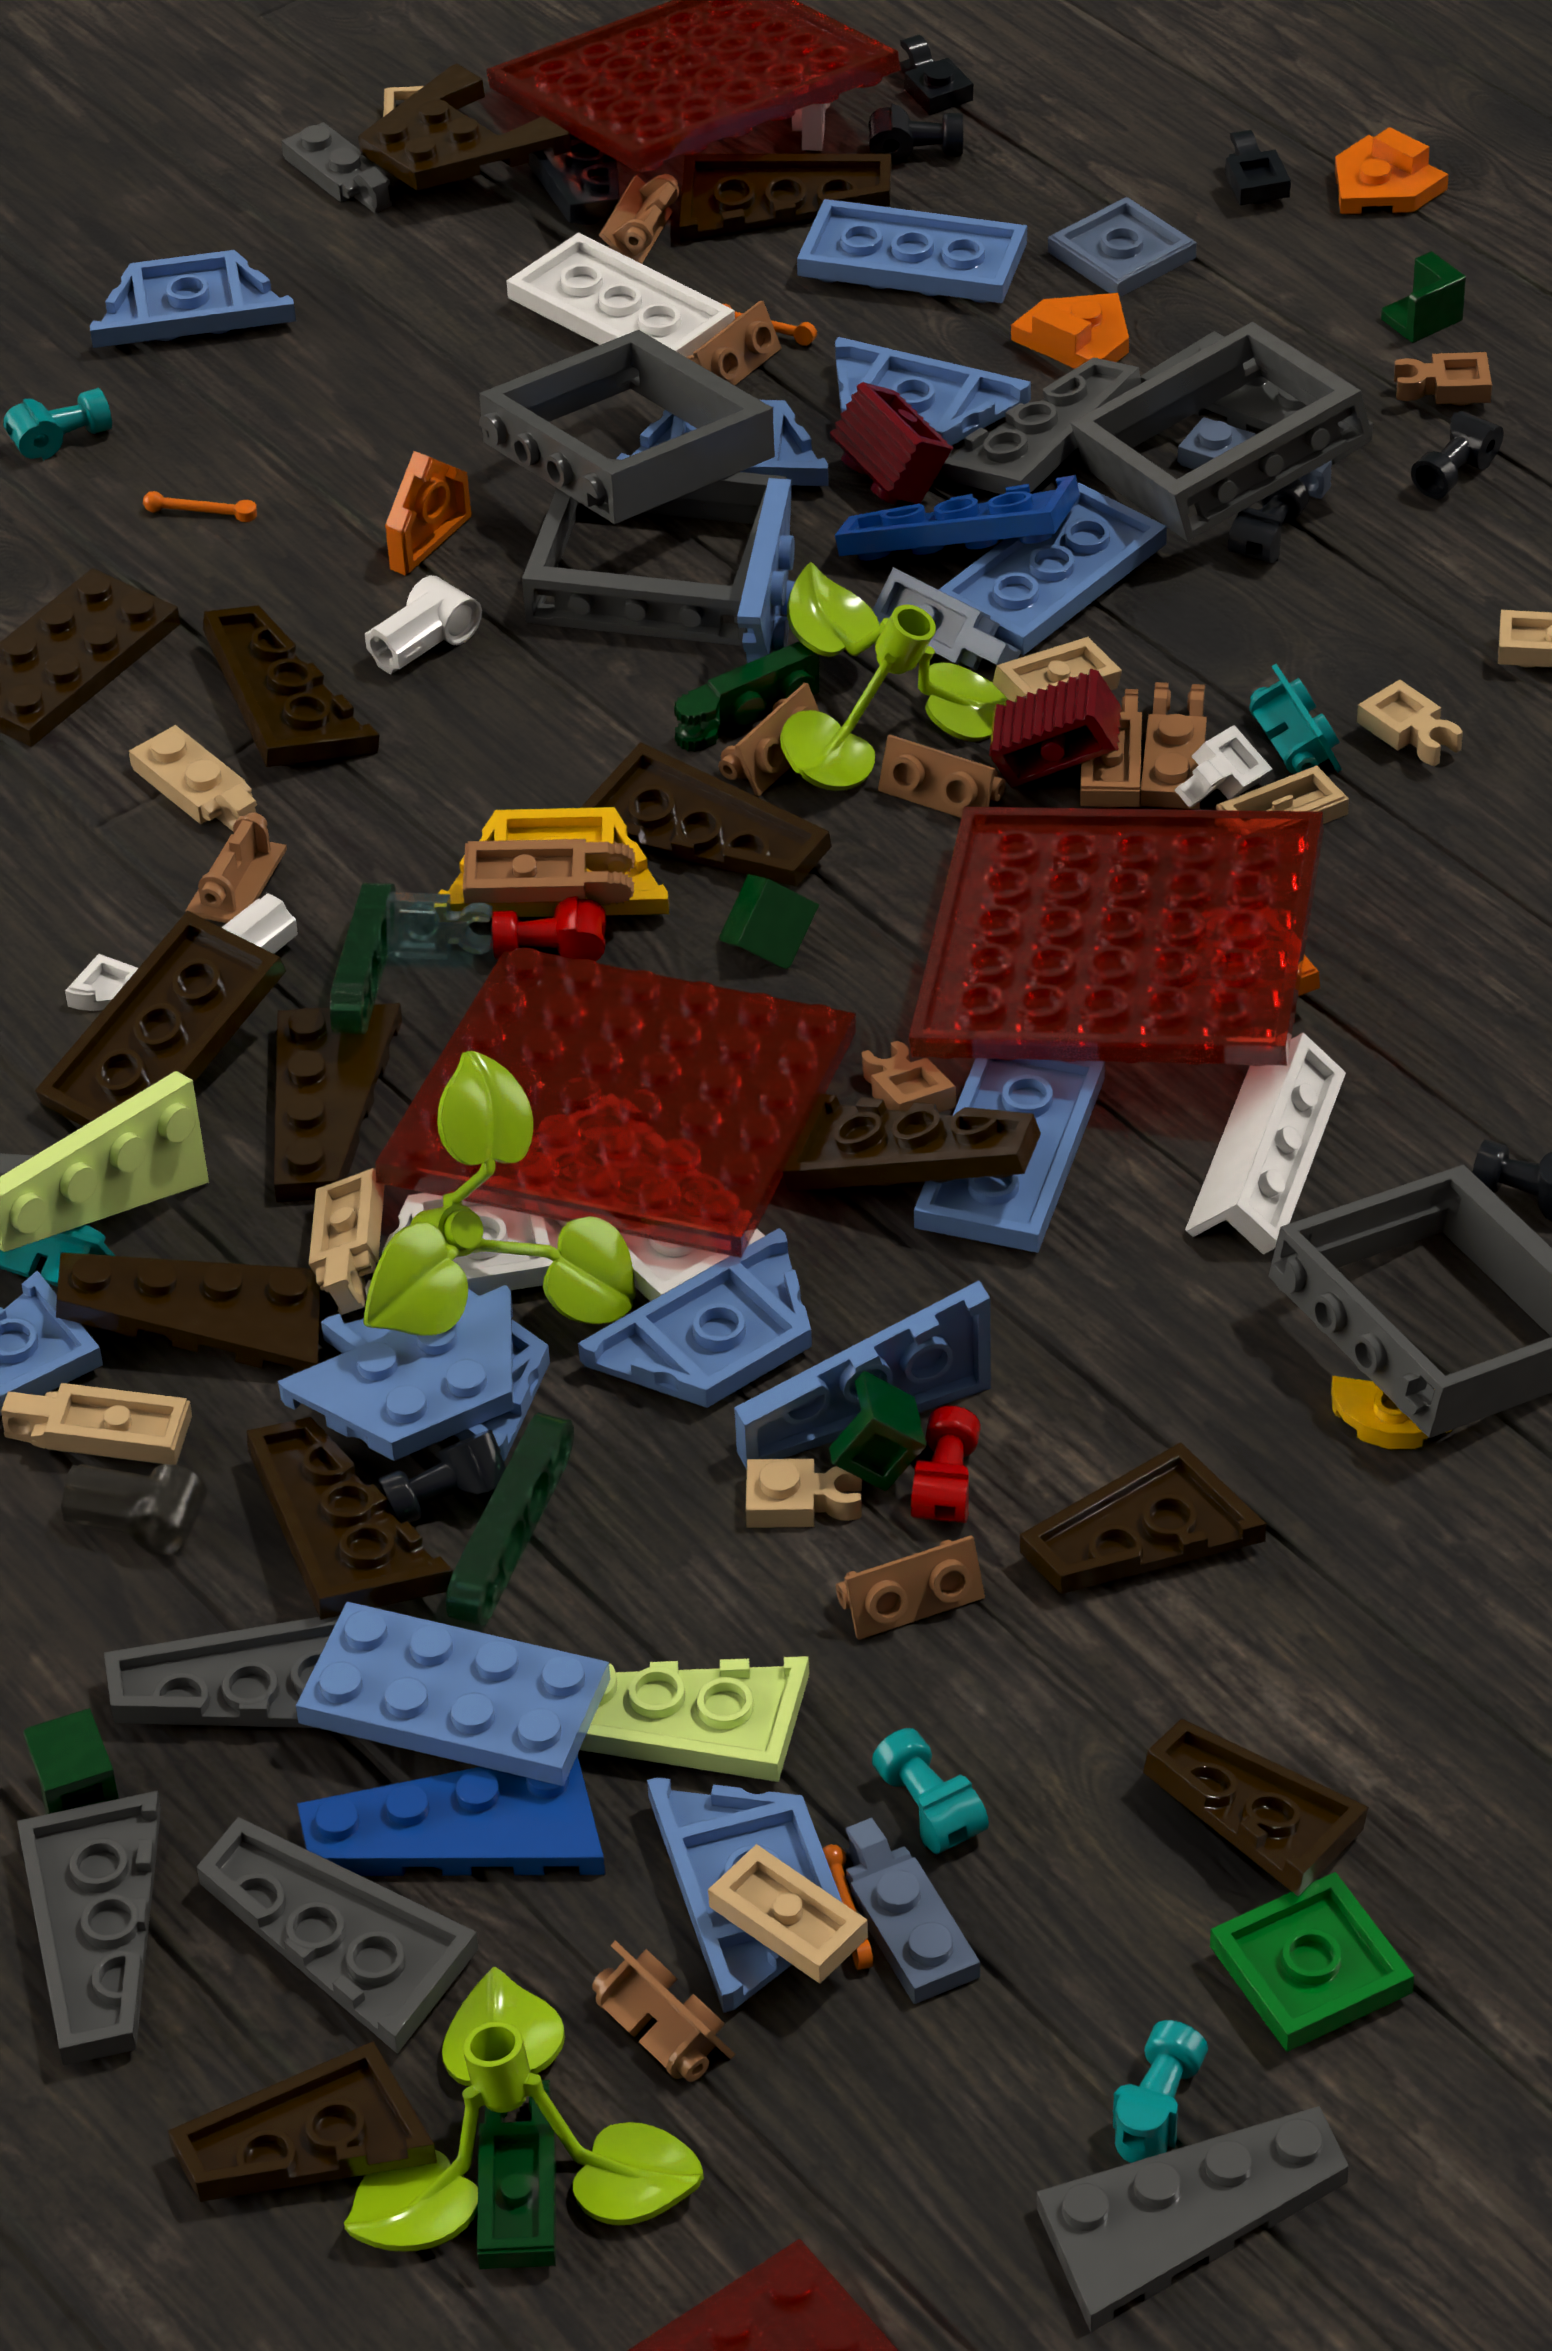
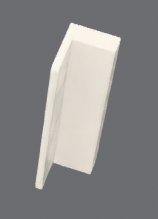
(1269, 1145)

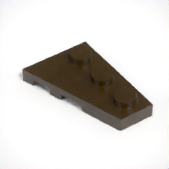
(1142, 1523)
(1255, 1804)
(305, 2130)

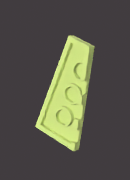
(108, 1166)
(702, 1718)

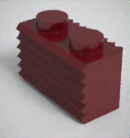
(890, 444)
(1055, 728)

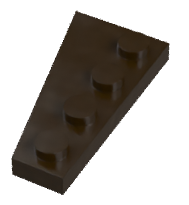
(890, 1147)

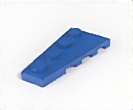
(959, 521)
(457, 1824)

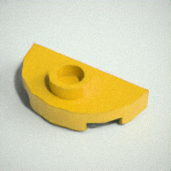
(1373, 1414)

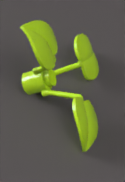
(836, 620)
(417, 1283)
(497, 2050)

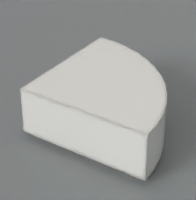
(98, 983)

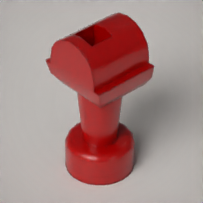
(574, 930)
(942, 1485)

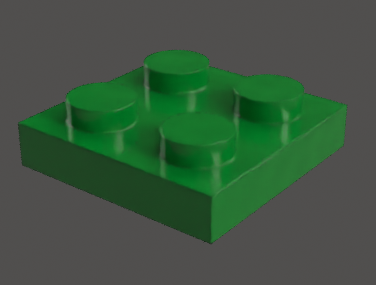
(1311, 1961)

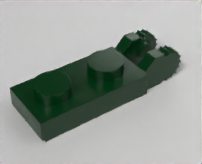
(743, 695)
(516, 2191)

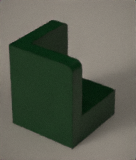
(1433, 304)
(768, 921)
(882, 1436)
(71, 1762)

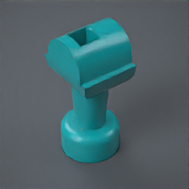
(41, 431)
(947, 1809)
(1148, 2113)

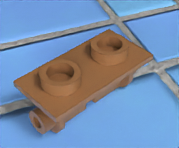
(640, 216)
(740, 346)
(760, 751)
(937, 778)
(238, 871)
(912, 1587)
(682, 2031)

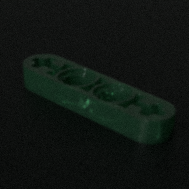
(361, 962)
(509, 1519)

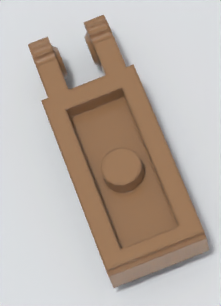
(1169, 747)
(1115, 777)
(547, 871)

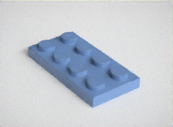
(912, 251)
(1048, 582)
(1017, 1207)
(454, 1693)

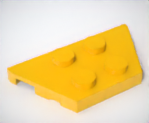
(591, 824)

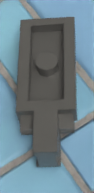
(337, 166)

